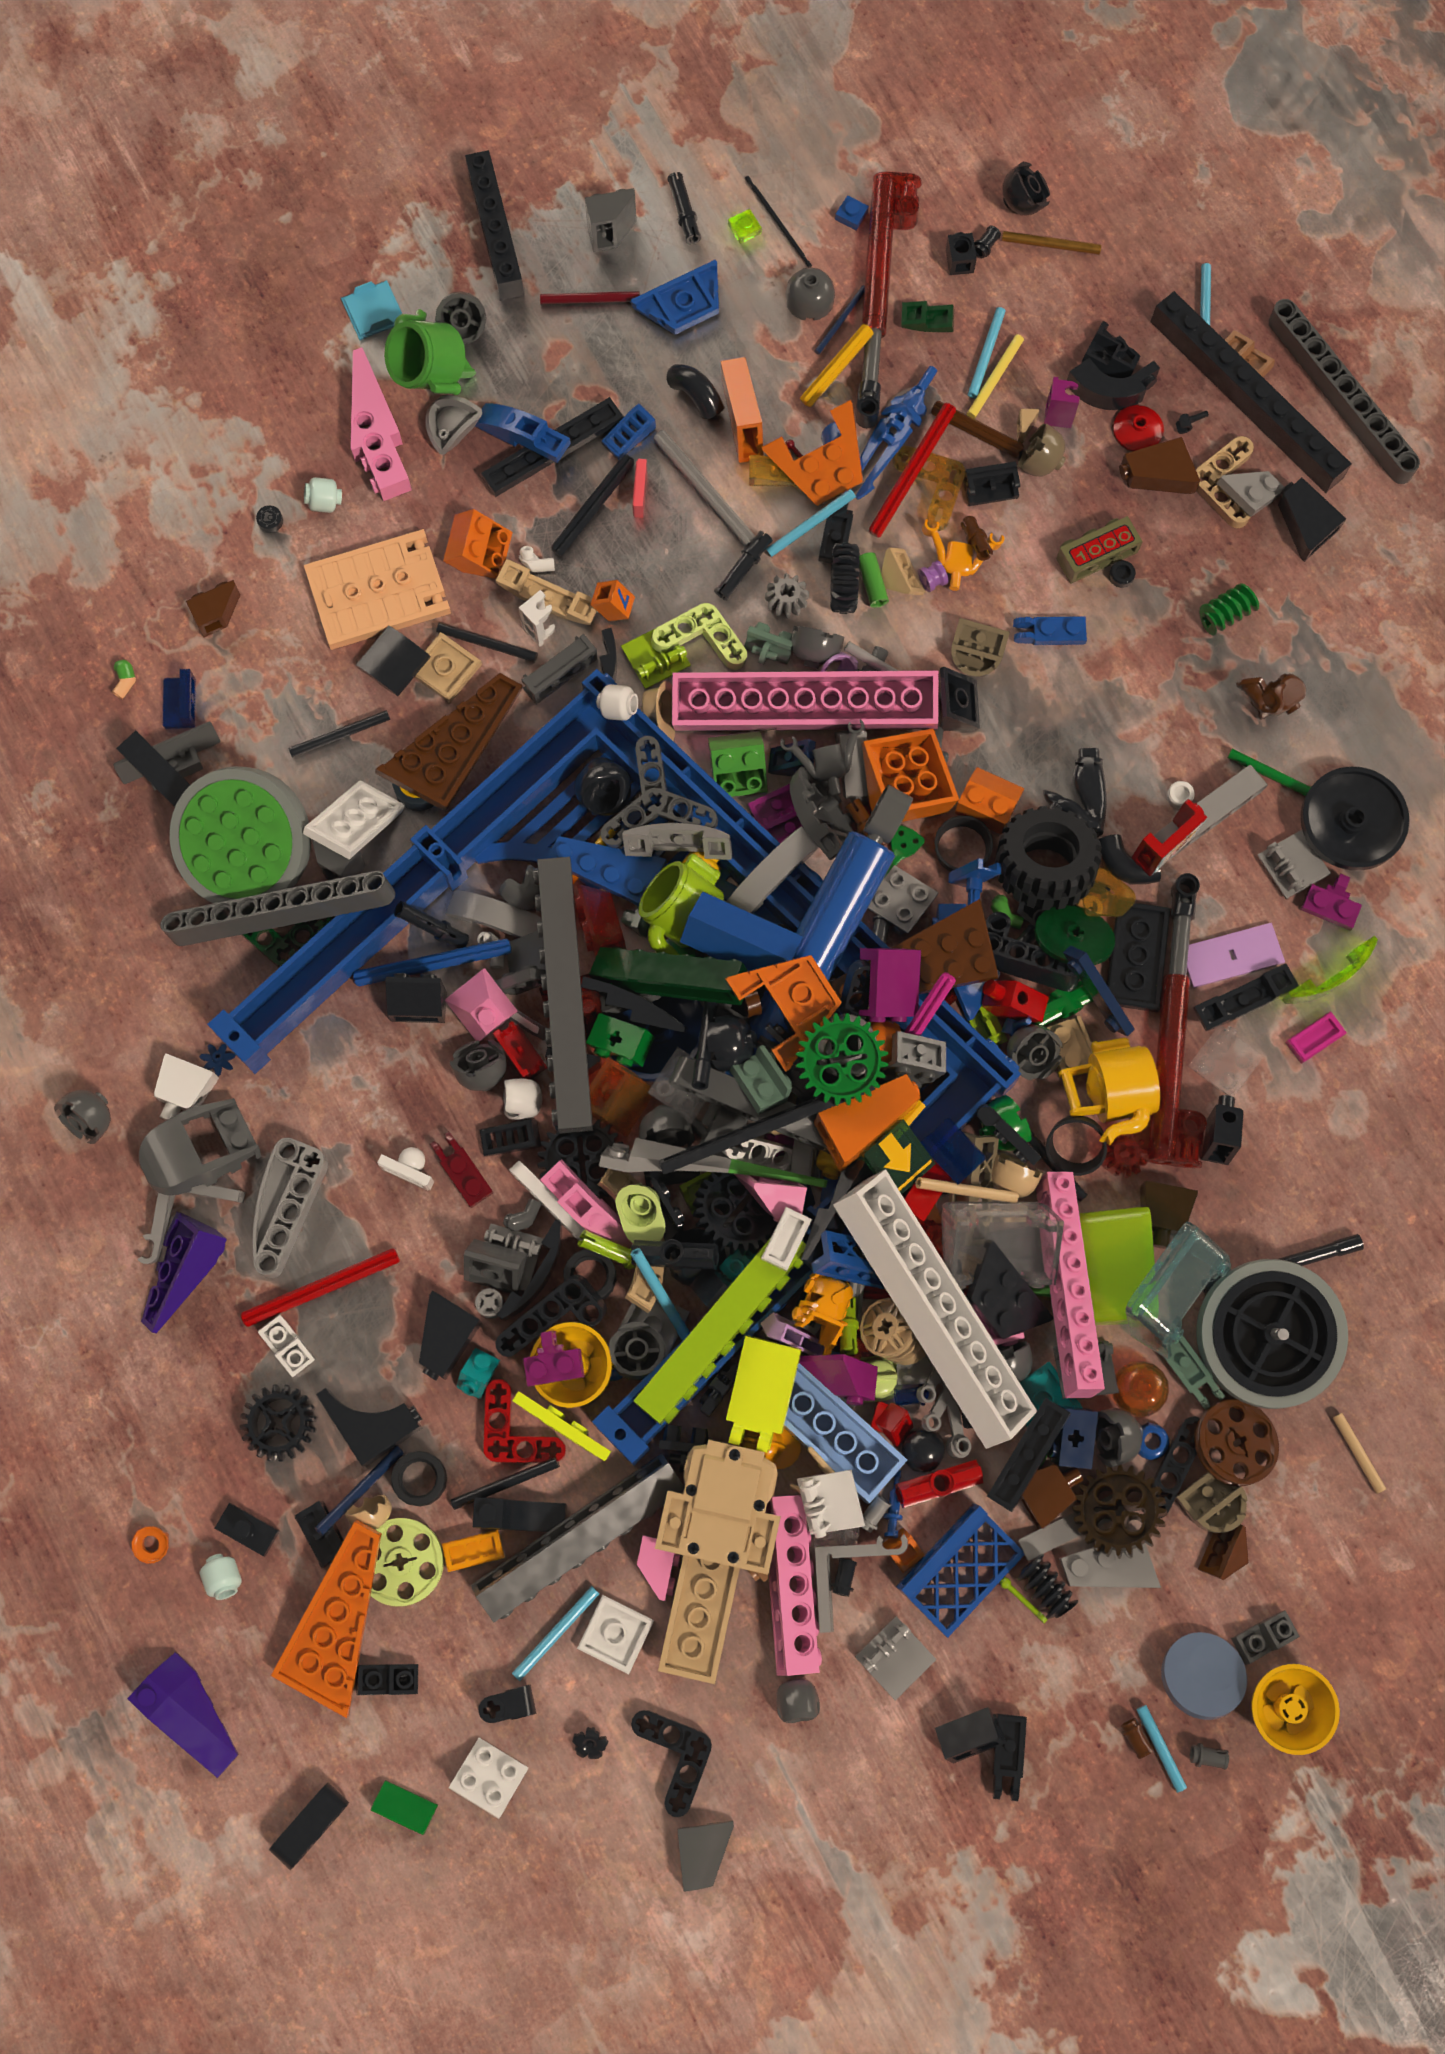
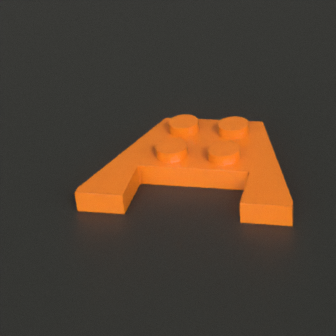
(827, 469)
(799, 993)

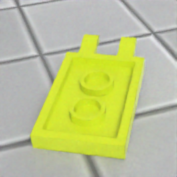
(762, 1390)

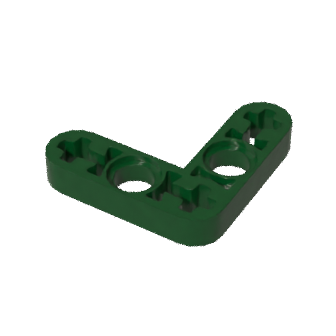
(280, 944)

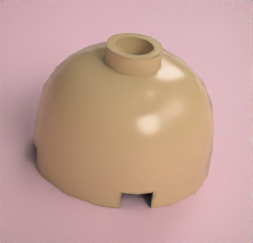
(1014, 1175)

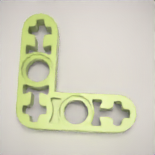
(705, 627)

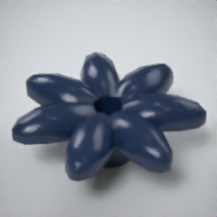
(217, 1059)

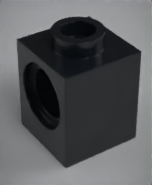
(961, 262)

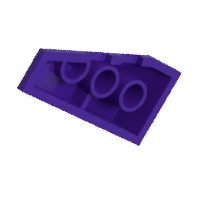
(188, 1259)
(182, 1710)

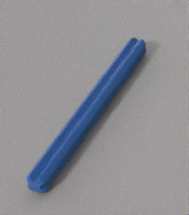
(433, 961)

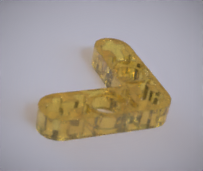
(941, 477)

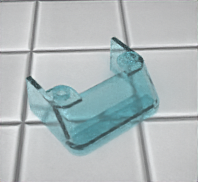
(1173, 1287)

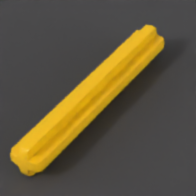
(837, 365)

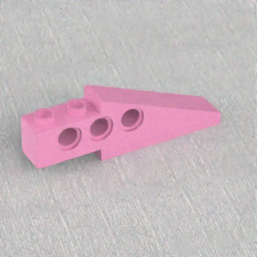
(372, 409)

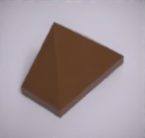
(1225, 1553)

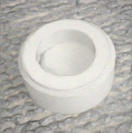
(1179, 793)

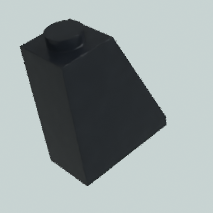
(1308, 517)
(445, 1336)

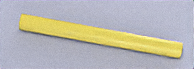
(995, 376)

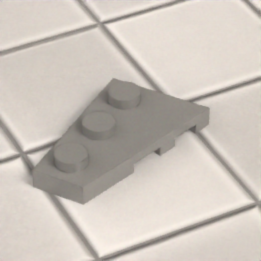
(1097, 1570)

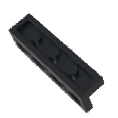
(1028, 1455)

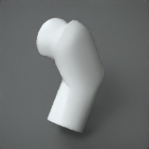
(533, 563)

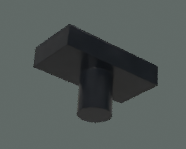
(247, 1529)

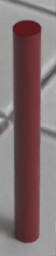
(595, 297)

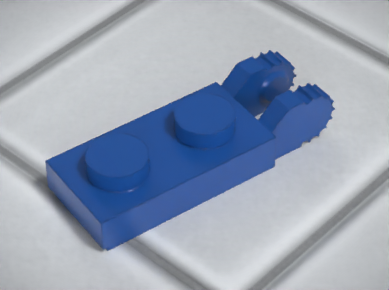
(1051, 630)

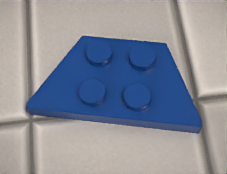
(682, 300)

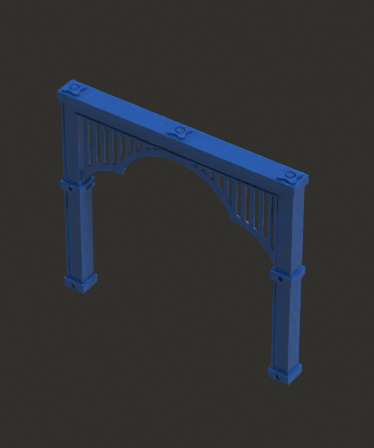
(470, 835)

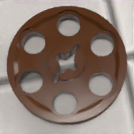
(1242, 1454)

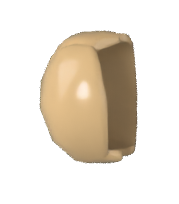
(373, 1512)

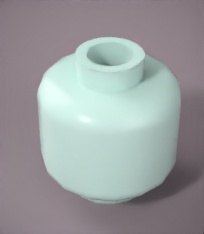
(322, 495)
(220, 1577)

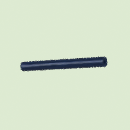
(359, 1490)

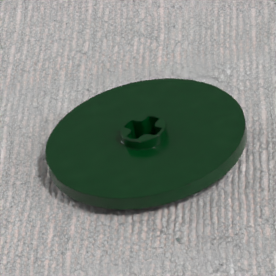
(1092, 934)

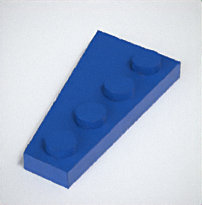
(609, 867)

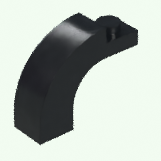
(1110, 392)

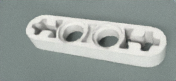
(766, 1158)
(545, 1197)

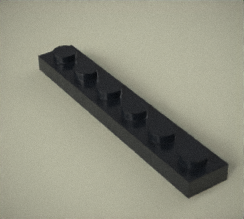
(527, 462)

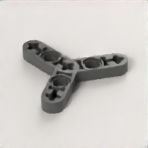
(657, 789)

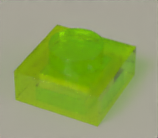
(745, 226)

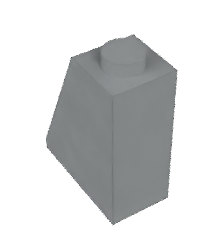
(853, 782)

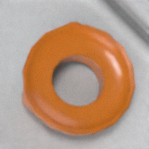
(141, 1552)

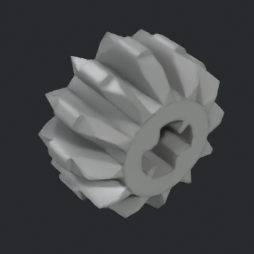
(785, 603)

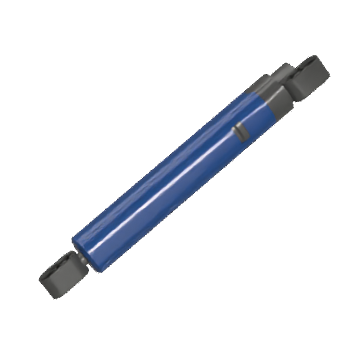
(830, 921)

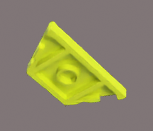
(555, 1420)

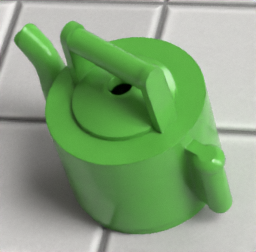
(426, 355)

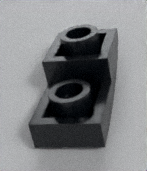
(387, 1679)

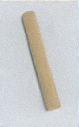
(1359, 1453)

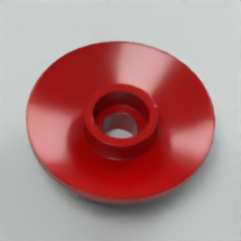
(1138, 437)

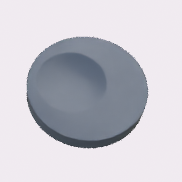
(1204, 1676)

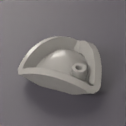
(450, 421)

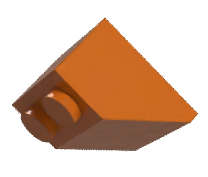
(989, 799)

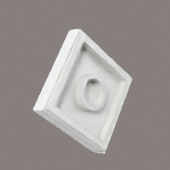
(615, 1634)

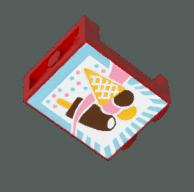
(1153, 854)

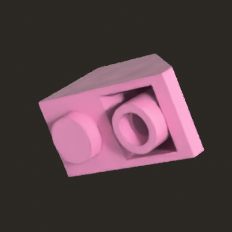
(657, 1567)

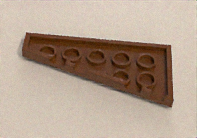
(449, 749)
(952, 946)

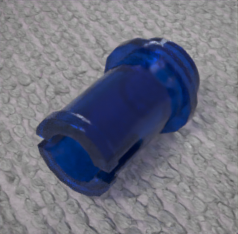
(908, 1396)

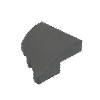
(702, 1853)

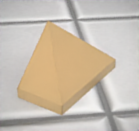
(899, 573)

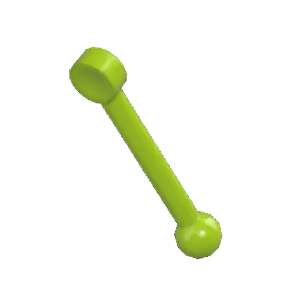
(1006, 1584)

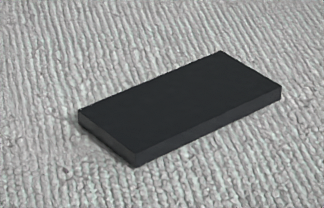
(1139, 957)

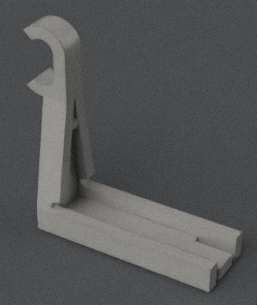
(164, 1207)
(823, 1574)

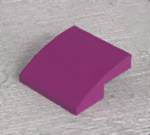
(776, 813)

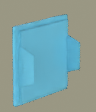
(371, 308)

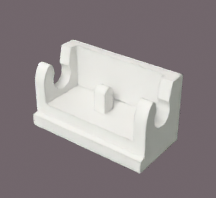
(533, 615)

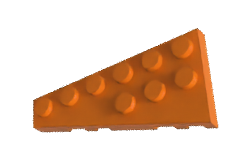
(328, 1639)

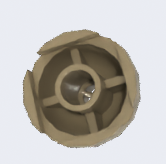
(1044, 452)

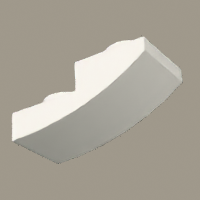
(286, 1345)

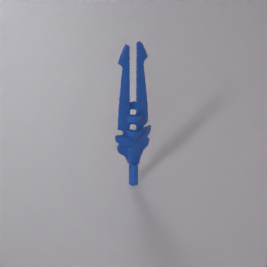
(901, 413)

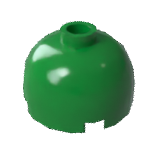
(1007, 1109)

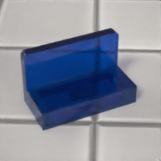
(179, 701)
(953, 1151)

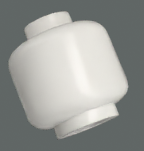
(617, 702)

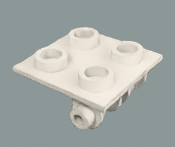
(830, 1502)
(488, 1778)

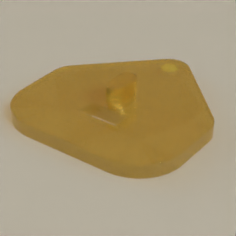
(1104, 902)

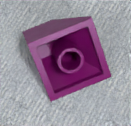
(844, 1376)

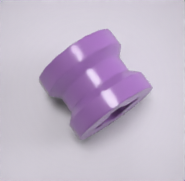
(933, 576)

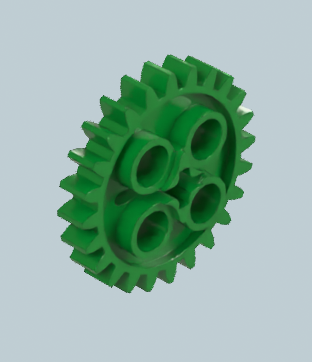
(845, 1085)

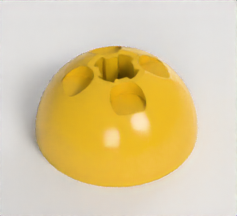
(596, 1366)
(1311, 1711)

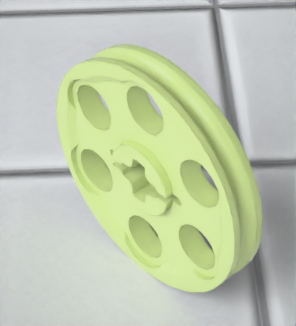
(411, 1572)

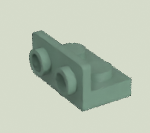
(762, 1080)

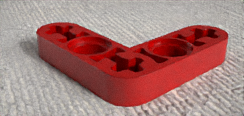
(503, 1434)

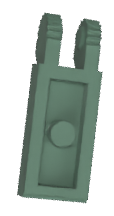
(1192, 1371)

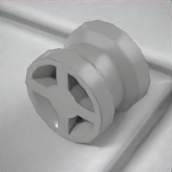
(485, 1300)

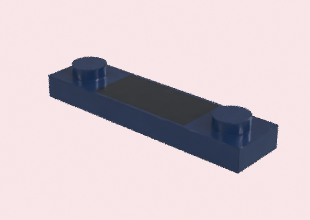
(1083, 967)

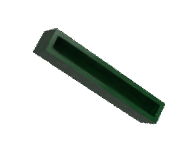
(667, 974)

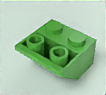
(739, 763)

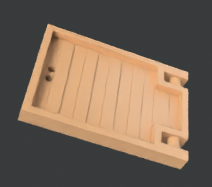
(376, 589)

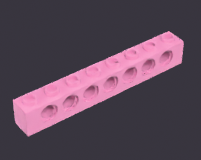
(1071, 1294)

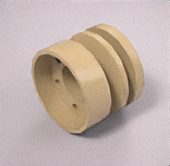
(897, 1346)

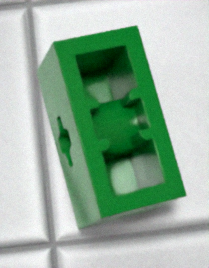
(634, 1040)

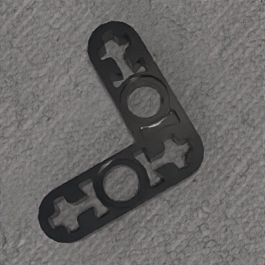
(852, 987)
(682, 1746)

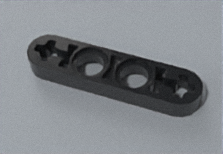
(1169, 1464)

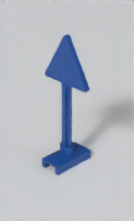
(972, 877)

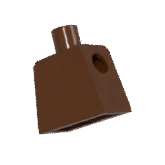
(1050, 1494)

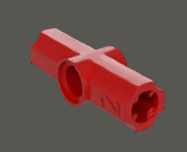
(923, 1489)

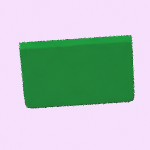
(404, 1807)

